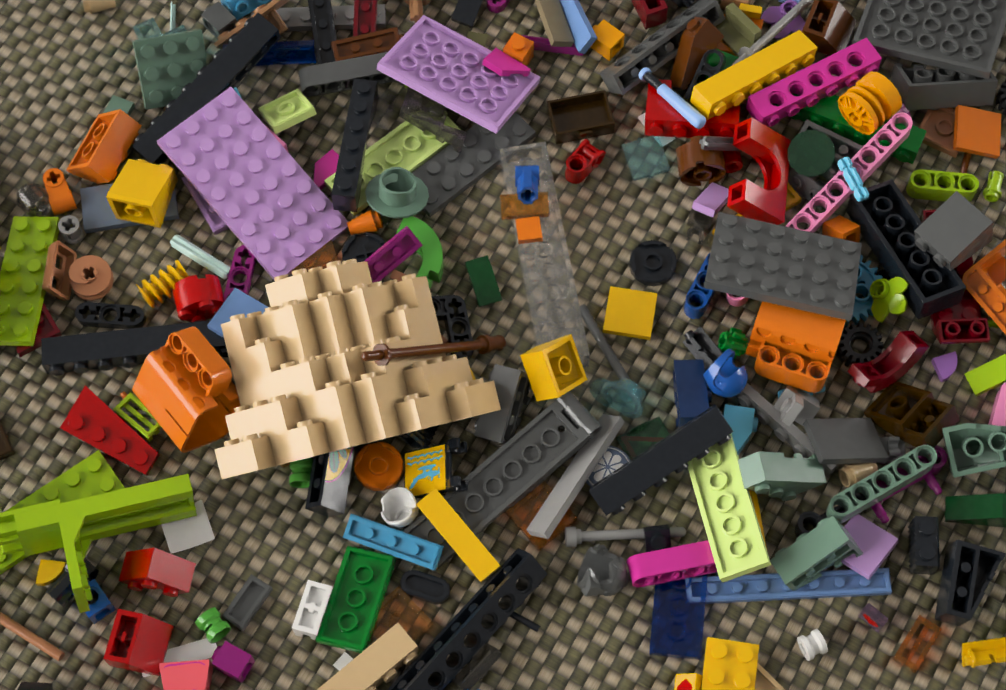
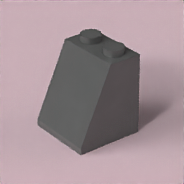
(954, 232)

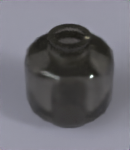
(33, 200)

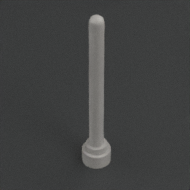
(576, 536)

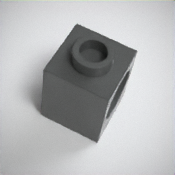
(218, 19)

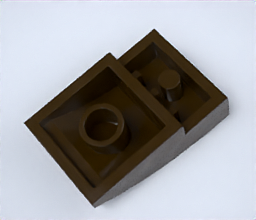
(912, 414)

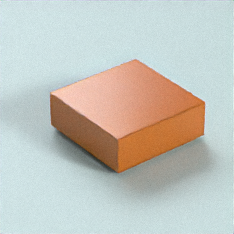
(529, 230)

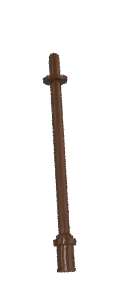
(483, 344)

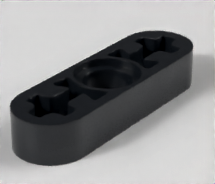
(103, 308)

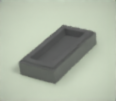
(247, 602)

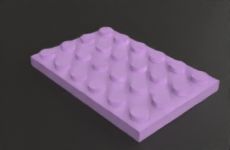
(452, 73)

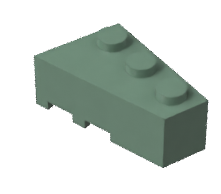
(780, 476)
(814, 552)

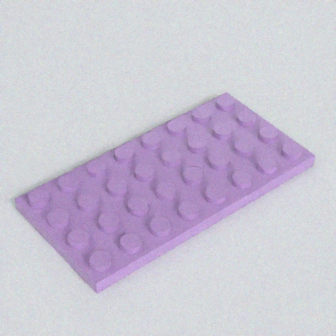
(253, 183)

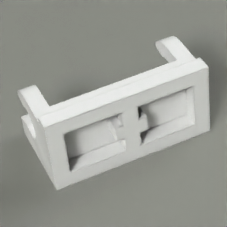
(311, 609)

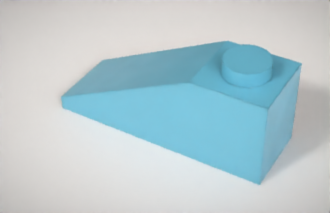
(742, 423)

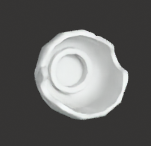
(399, 507)

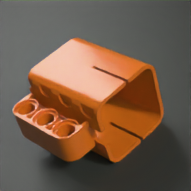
(796, 342)
(188, 389)

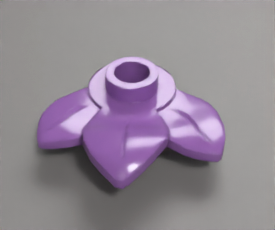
(775, 13)

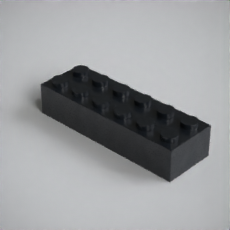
(888, 228)

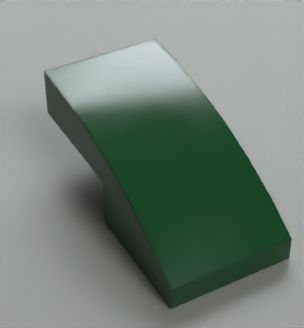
(483, 281)

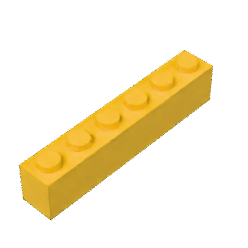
(753, 74)

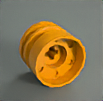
(870, 103)

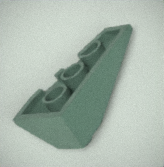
(974, 447)

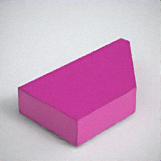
(504, 64)
(325, 168)

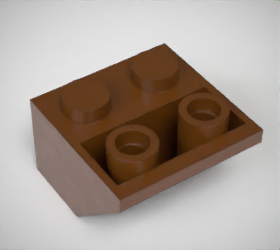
(829, 26)

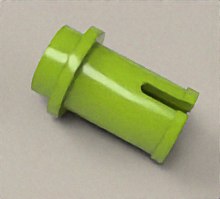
(992, 190)

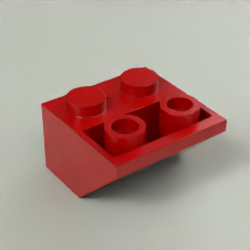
(138, 642)

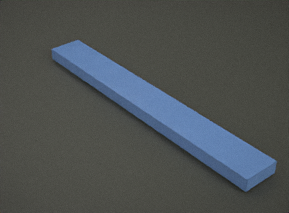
(771, 587)

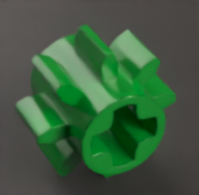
(734, 340)

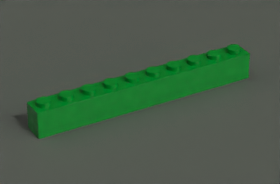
(827, 114)

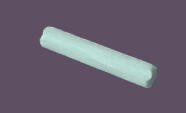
(200, 256)

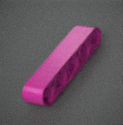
(671, 564)

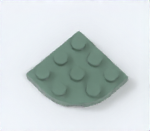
(168, 64)

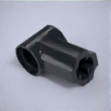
(61, 589)

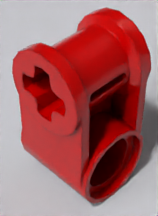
(586, 159)

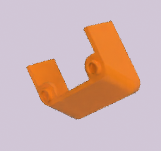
(985, 281)

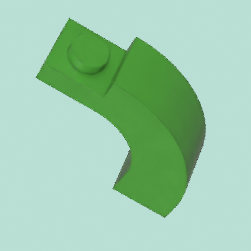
(430, 252)

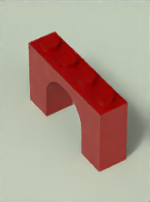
(665, 121)
(771, 154)

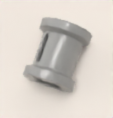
(71, 230)

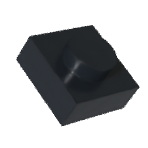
(657, 537)

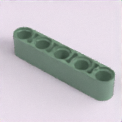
(889, 475)

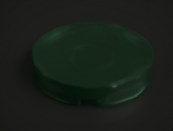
(811, 153)

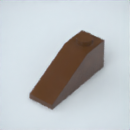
(694, 43)

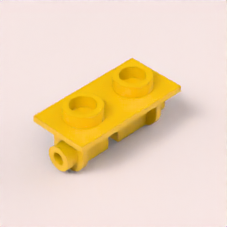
(984, 652)

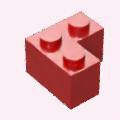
(157, 569)

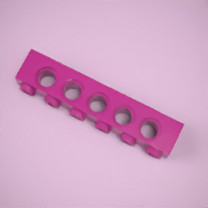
(800, 83)

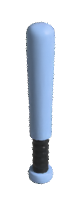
(691, 114)

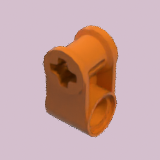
(59, 194)

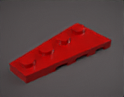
(103, 429)

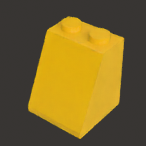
(142, 192)

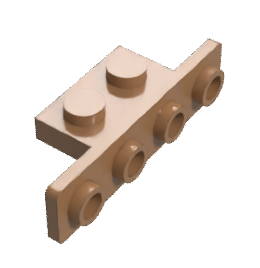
(267, 11)

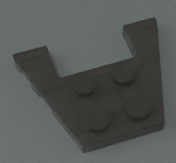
(431, 116)

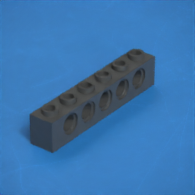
(657, 48)

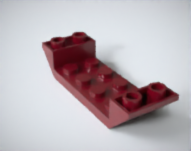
(963, 321)

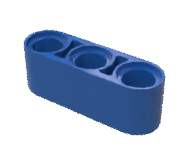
(698, 294)

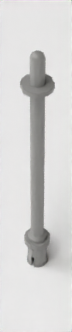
(745, 52)

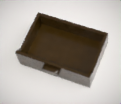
(580, 117)

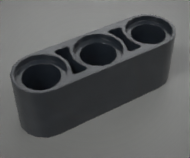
(706, 69)

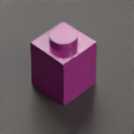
(232, 661)

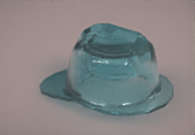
(621, 395)

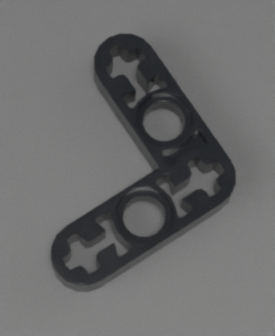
(446, 313)

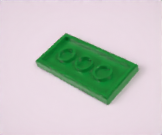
(356, 599)

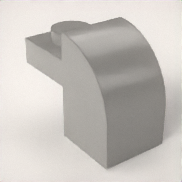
(796, 406)

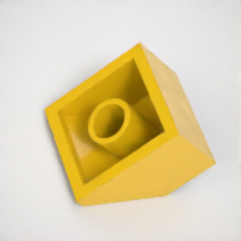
(553, 368)

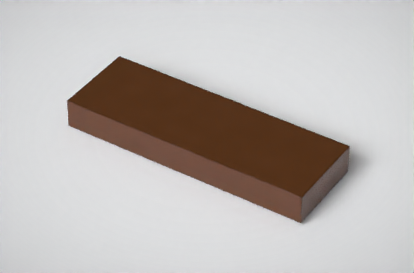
(365, 44)

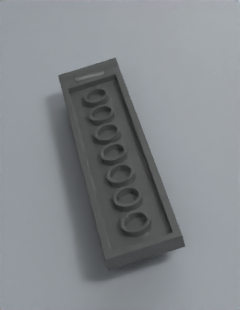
(515, 469)

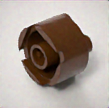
(698, 164)

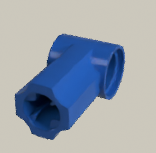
(527, 183)

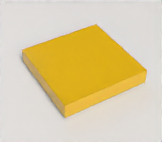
(630, 313)

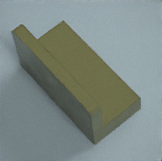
(738, 29)

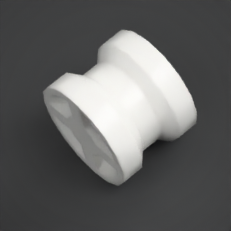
(812, 644)

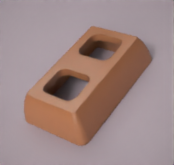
(67, 257)

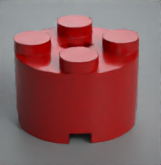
(198, 298)

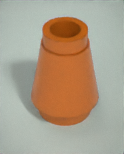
(366, 222)

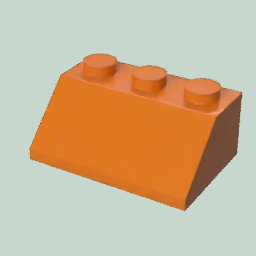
(104, 147)

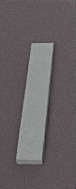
(574, 478)

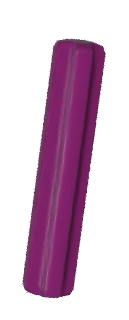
(543, 44)

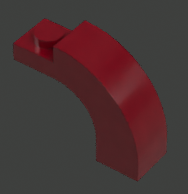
(891, 364)

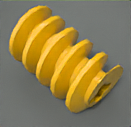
(162, 285)

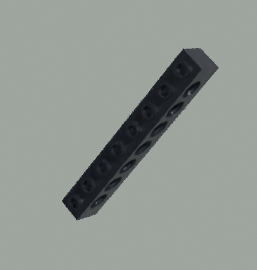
(485, 604)

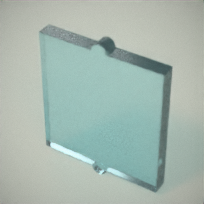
(645, 157)

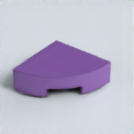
(945, 365)

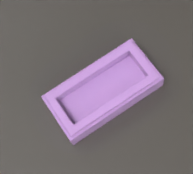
(711, 200)

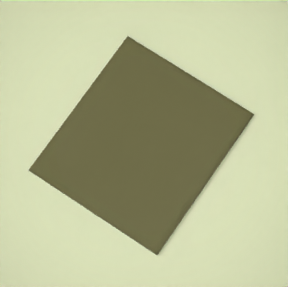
(477, 37)

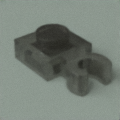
(699, 223)

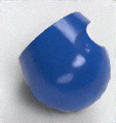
(725, 377)

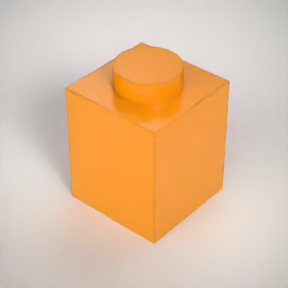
(608, 40)

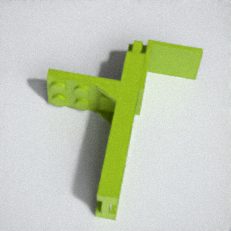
(81, 521)

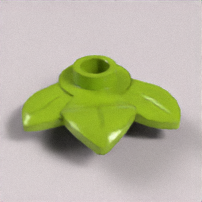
(888, 297)

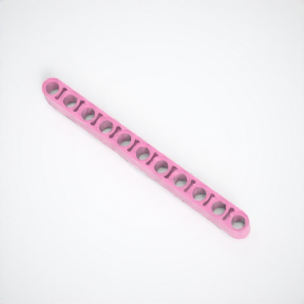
(832, 203)

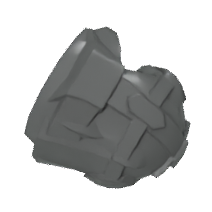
(602, 572)

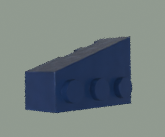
(690, 390)

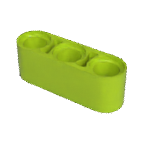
(932, 179)

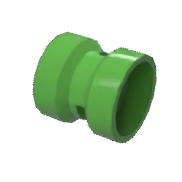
(301, 473)
(213, 625)

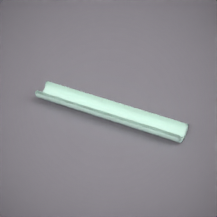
(172, 16)

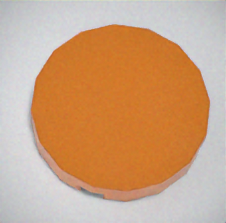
(378, 466)

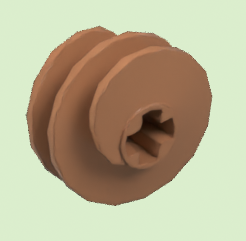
(91, 267)

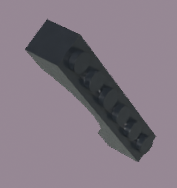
(350, 163)

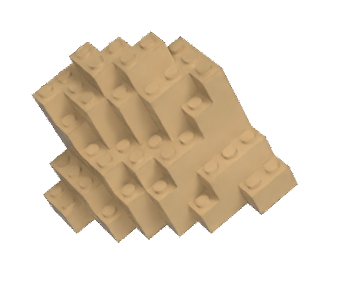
(305, 375)

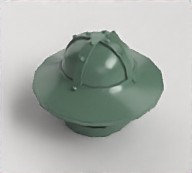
(397, 193)

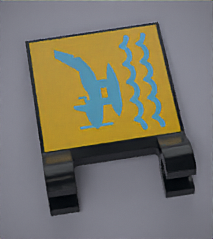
(432, 469)

